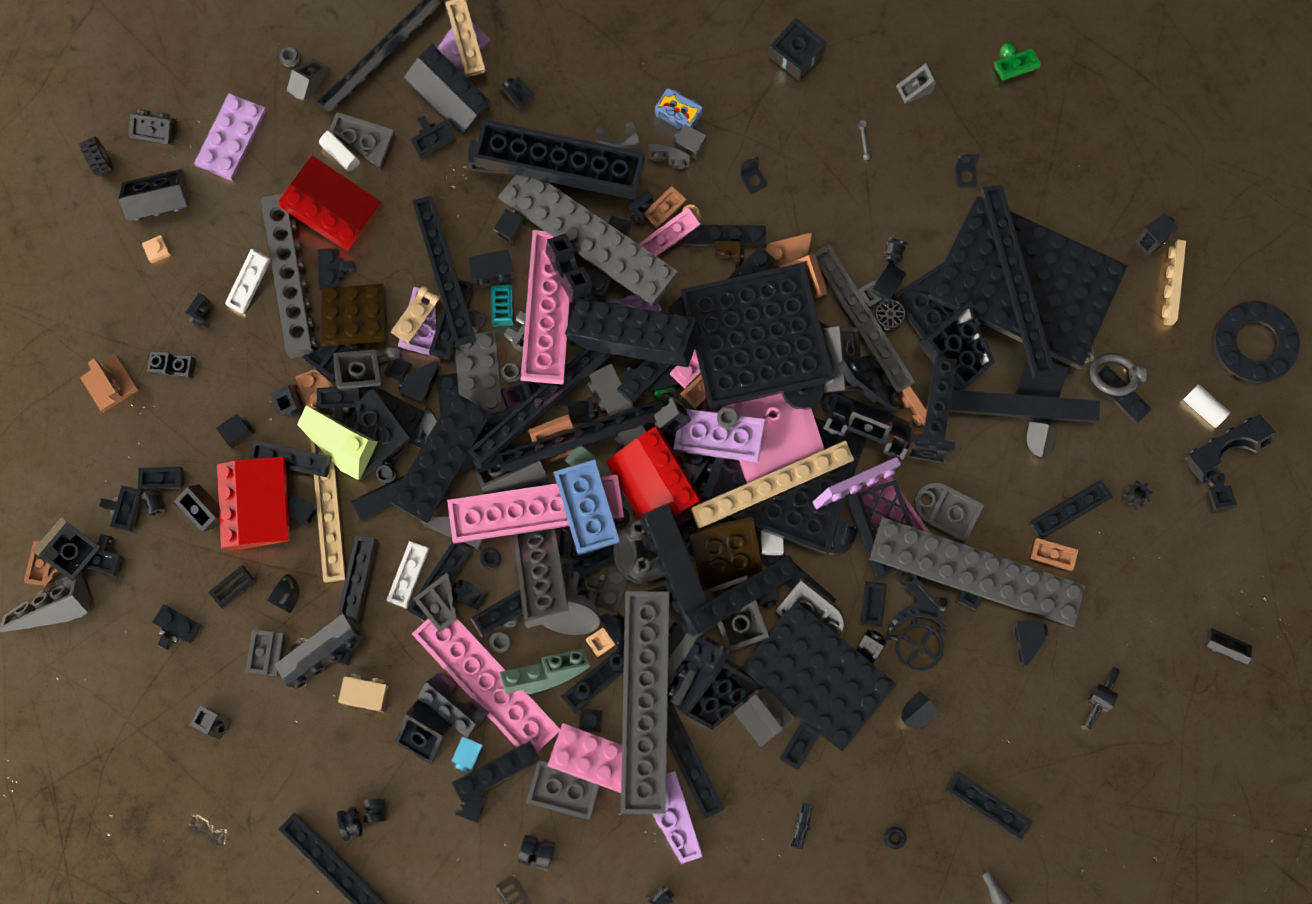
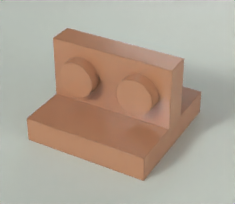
(814, 275)
(108, 382)
(548, 429)

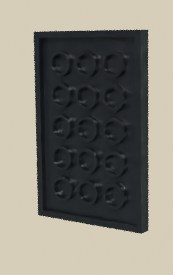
(818, 675)

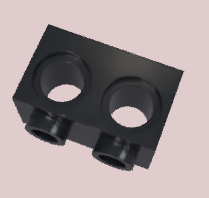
(1157, 234)

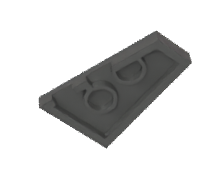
(364, 137)

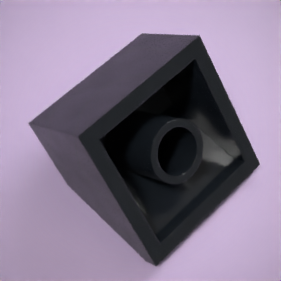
(66, 548)
(423, 732)

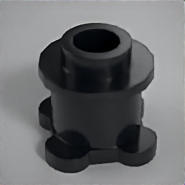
(894, 250)
(661, 896)

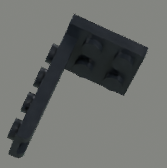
(932, 443)

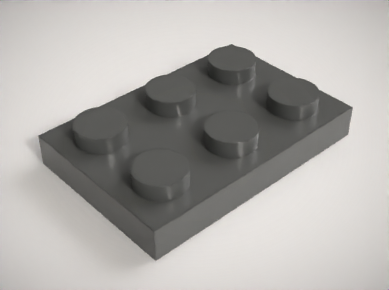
(562, 792)

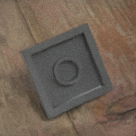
(764, 716)

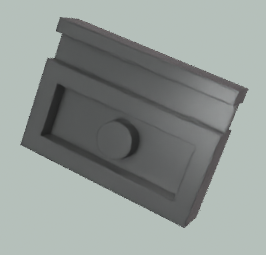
(264, 652)

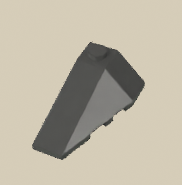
(58, 605)

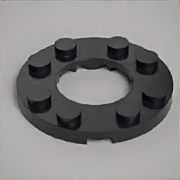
(1239, 365)

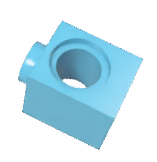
(467, 754)

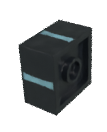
(797, 49)

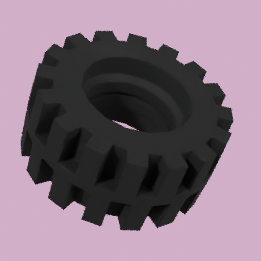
(96, 156)

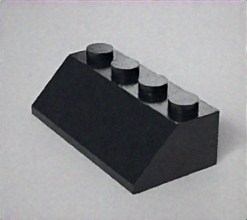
(447, 89)

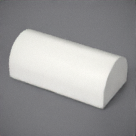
(339, 151)
(1207, 406)

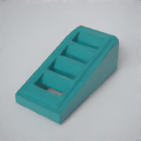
(507, 320)

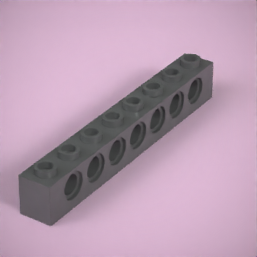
(284, 286)

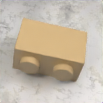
(364, 693)

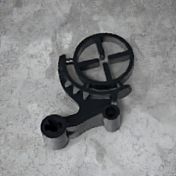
(926, 607)

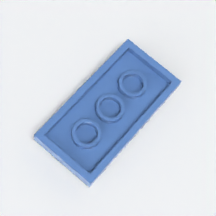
(586, 507)

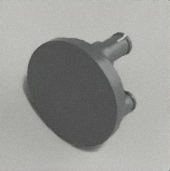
(634, 559)
(583, 610)

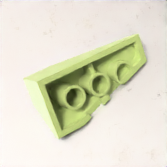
(347, 446)

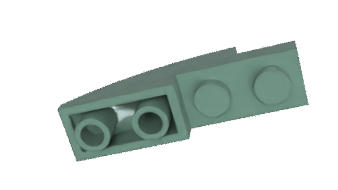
(550, 673)

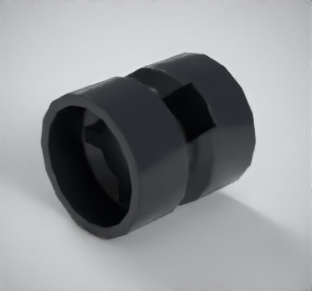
(536, 852)

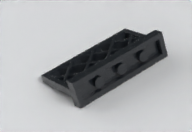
(863, 520)

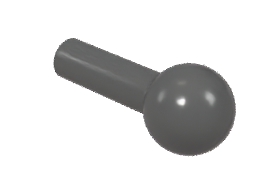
(391, 353)

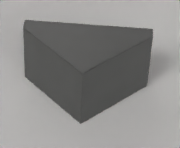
(917, 84)

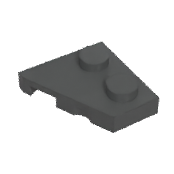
(438, 603)

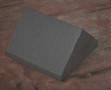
(356, 369)

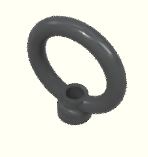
(1136, 374)

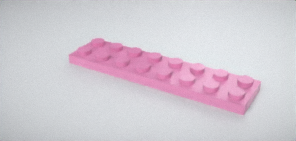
(545, 318)
(518, 511)
(480, 678)

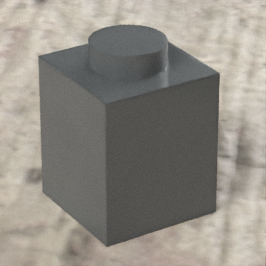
(690, 141)

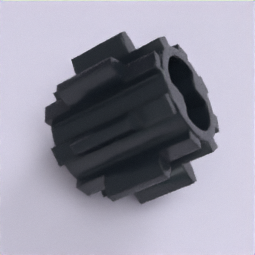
(1141, 489)

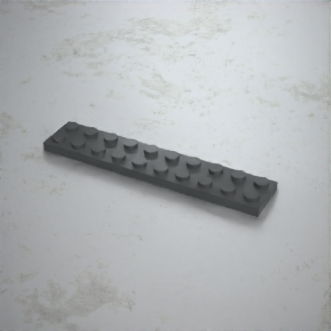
(591, 237)
(977, 572)
(645, 703)

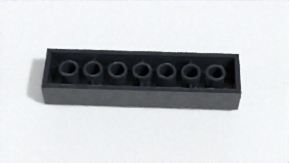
(559, 159)

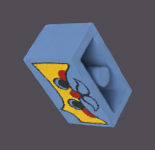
(678, 109)

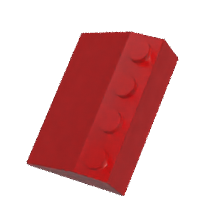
(329, 203)
(653, 475)
(253, 503)

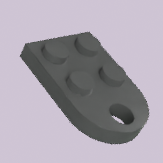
(949, 511)
(815, 603)

